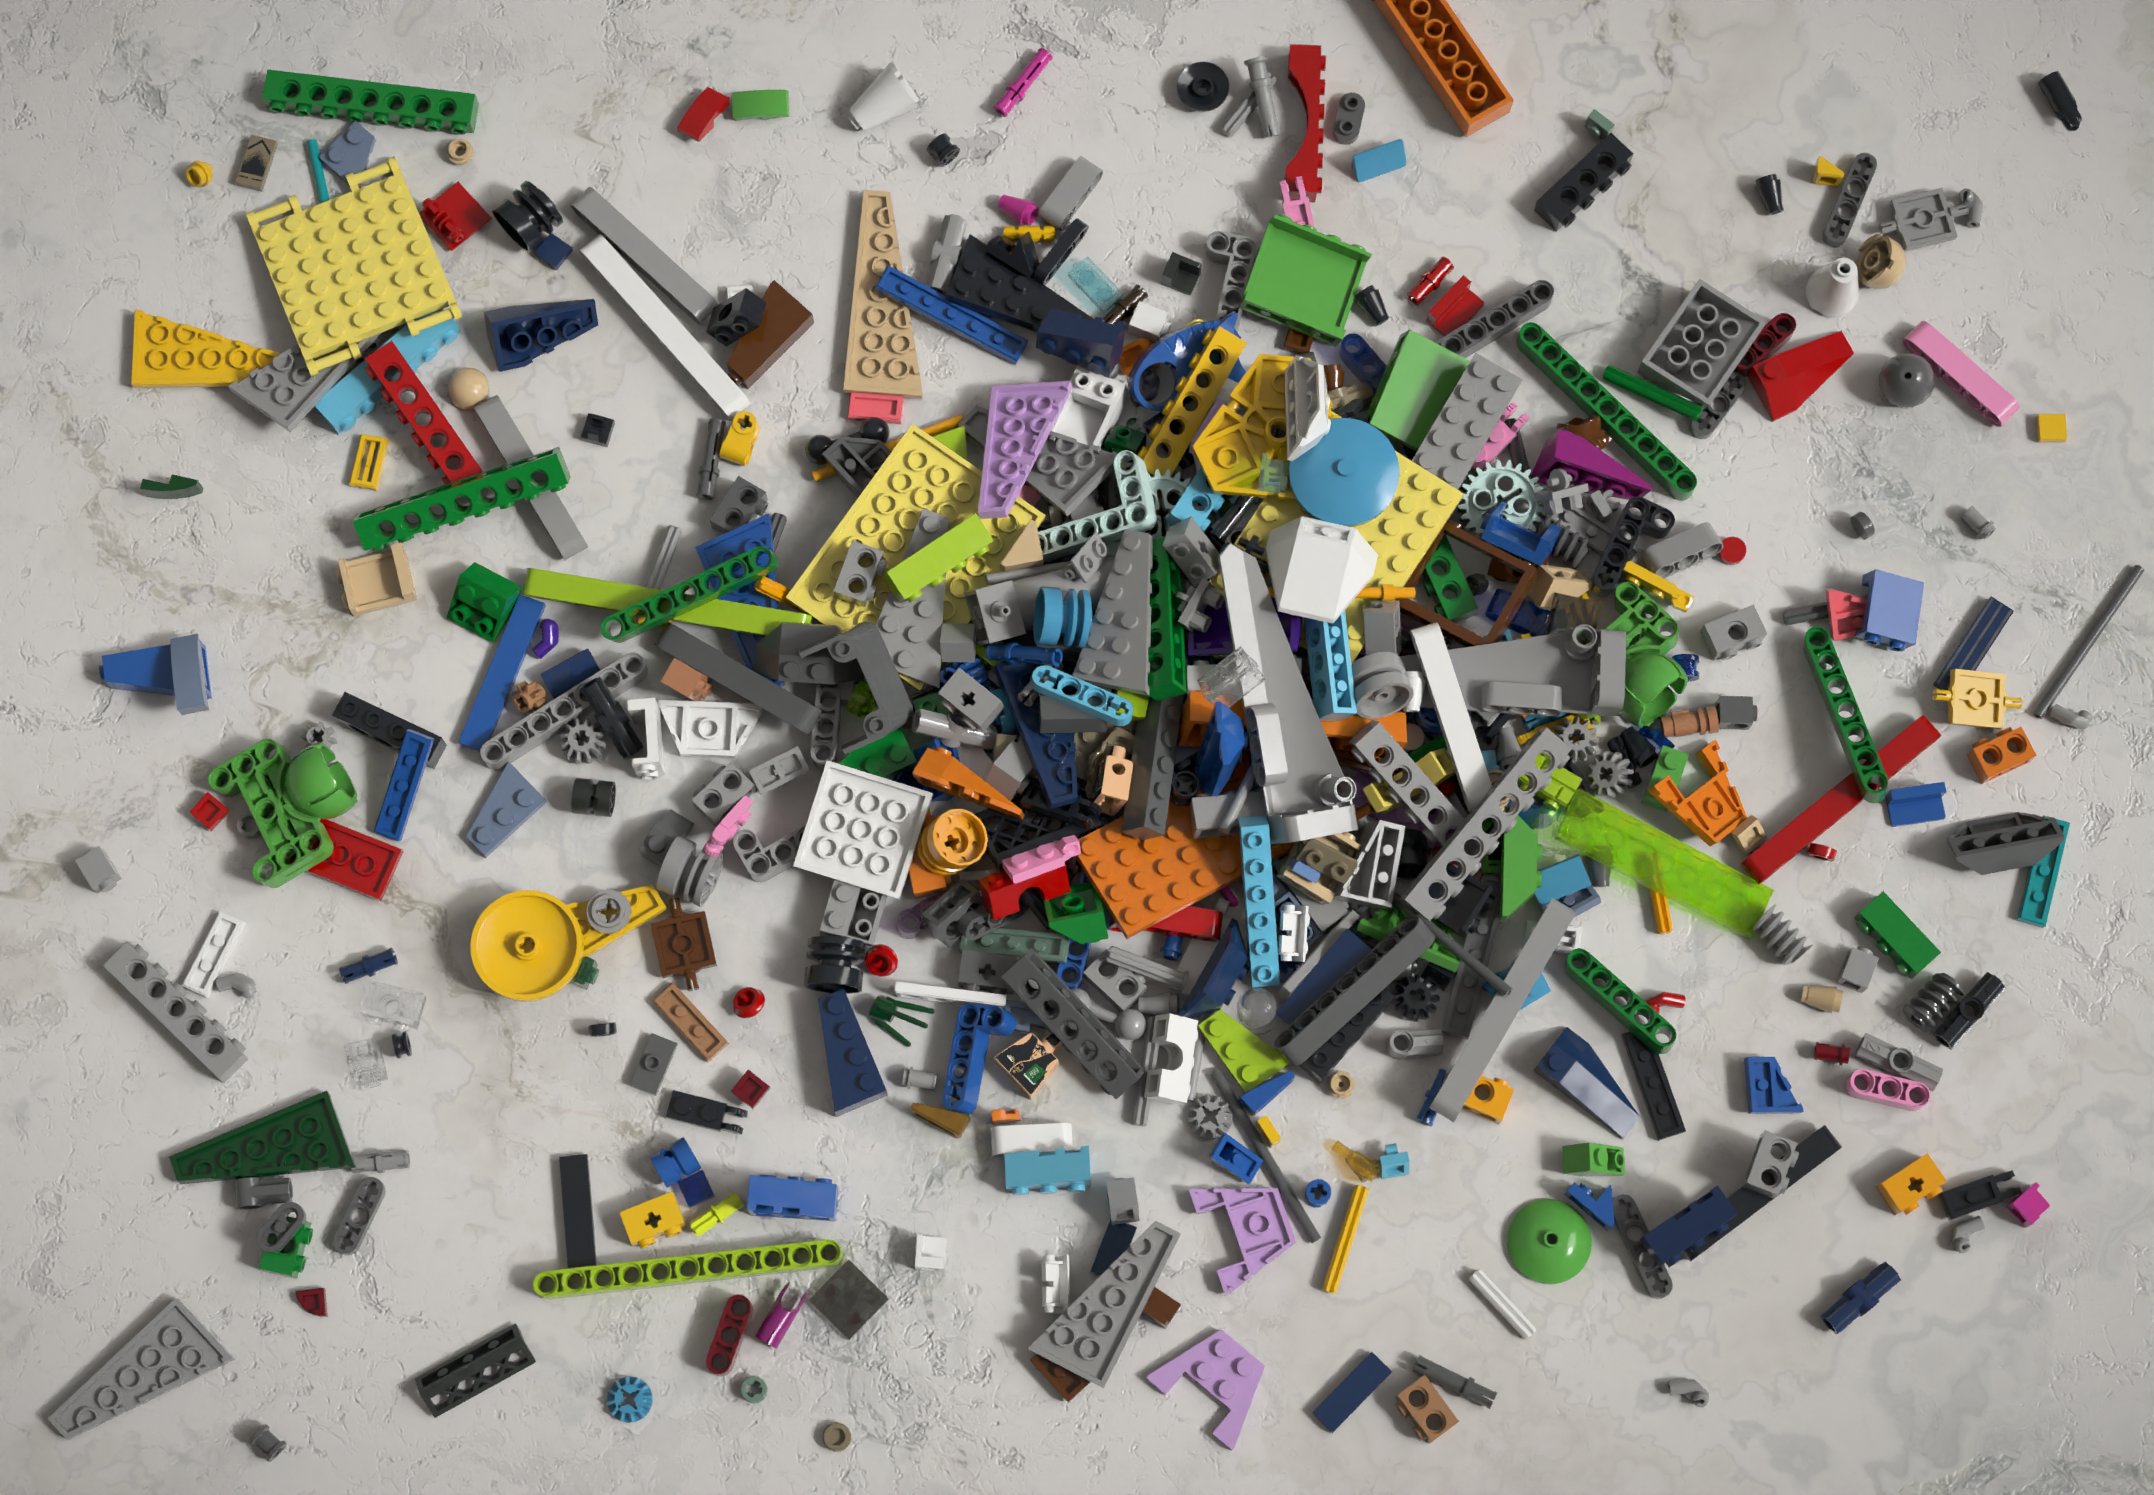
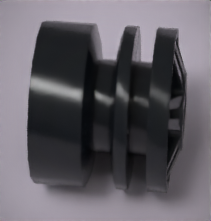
(532, 212)
(834, 958)

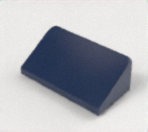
(570, 673)
(1114, 1244)

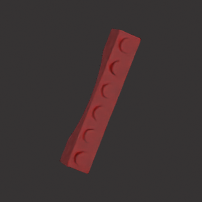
(1304, 74)

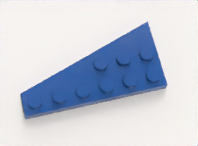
(728, 546)

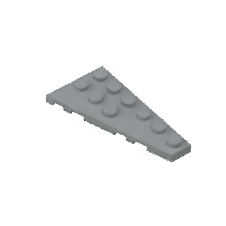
(286, 387)
(1122, 622)
(915, 628)
(1101, 1319)
(155, 1361)

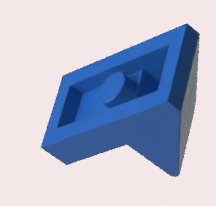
(1235, 1158)
(1599, 1210)

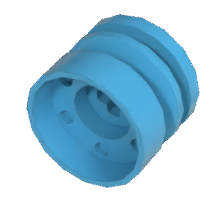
(1068, 617)

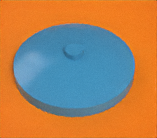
(1346, 475)

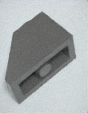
(662, 836)

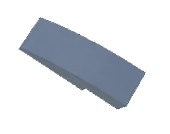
(188, 674)

